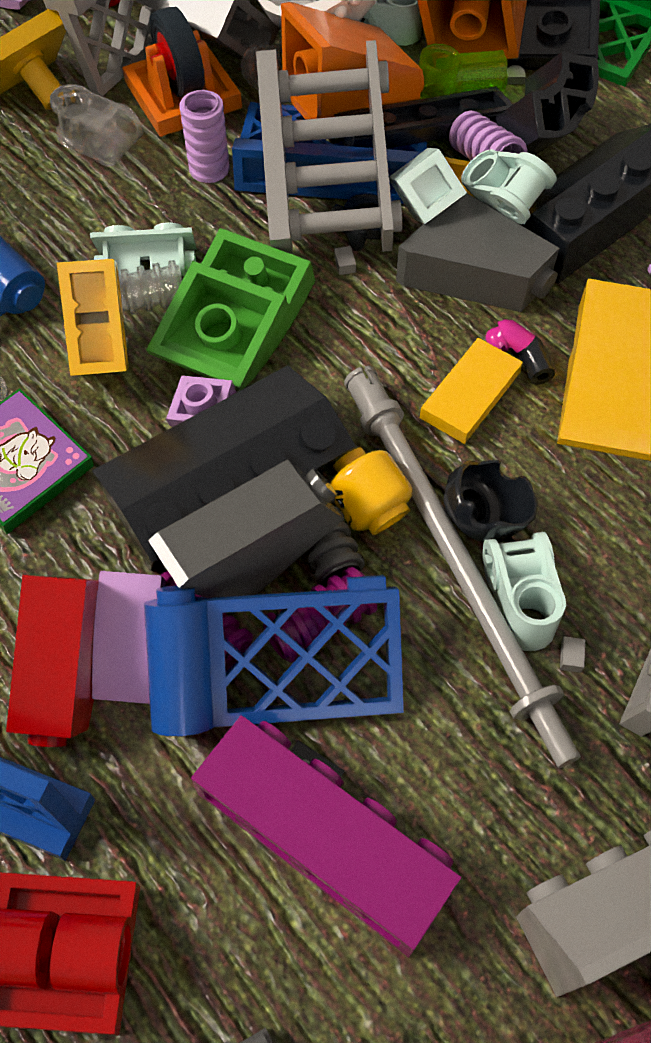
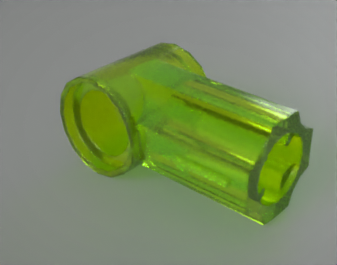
(455, 72)

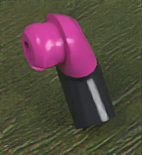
(527, 345)

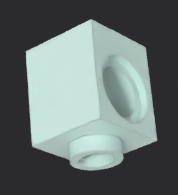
(427, 185)

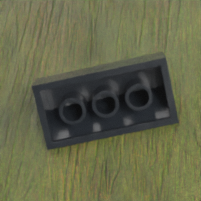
(595, 200)
(221, 451)

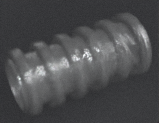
(149, 286)

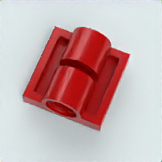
(65, 952)

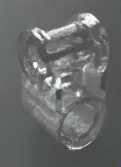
(94, 124)

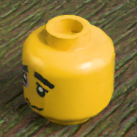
(370, 490)

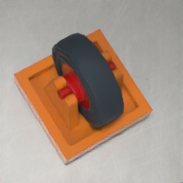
(173, 68)

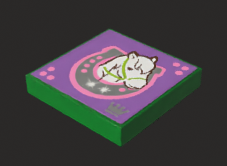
(34, 459)

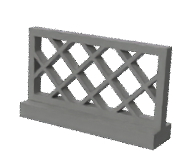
(88, 48)

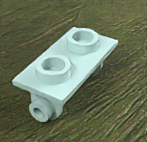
(159, 245)

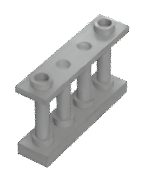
(282, 132)

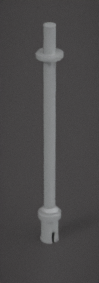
(382, 419)

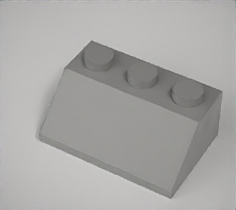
(593, 923)

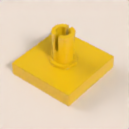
(29, 51)

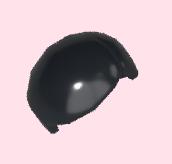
(488, 502)

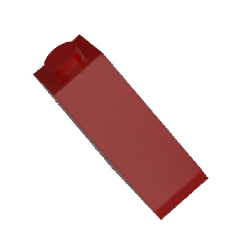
(53, 660)

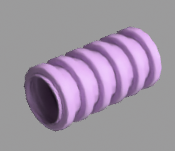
(476, 133)
(205, 135)

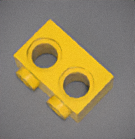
(93, 316)

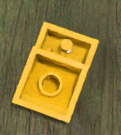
(610, 373)

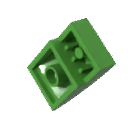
(233, 309)

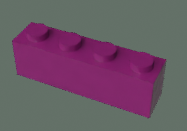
(327, 833)

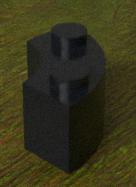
(553, 101)

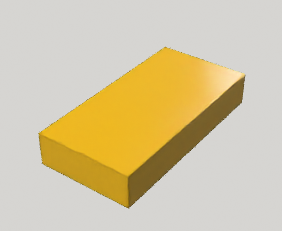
(470, 390)

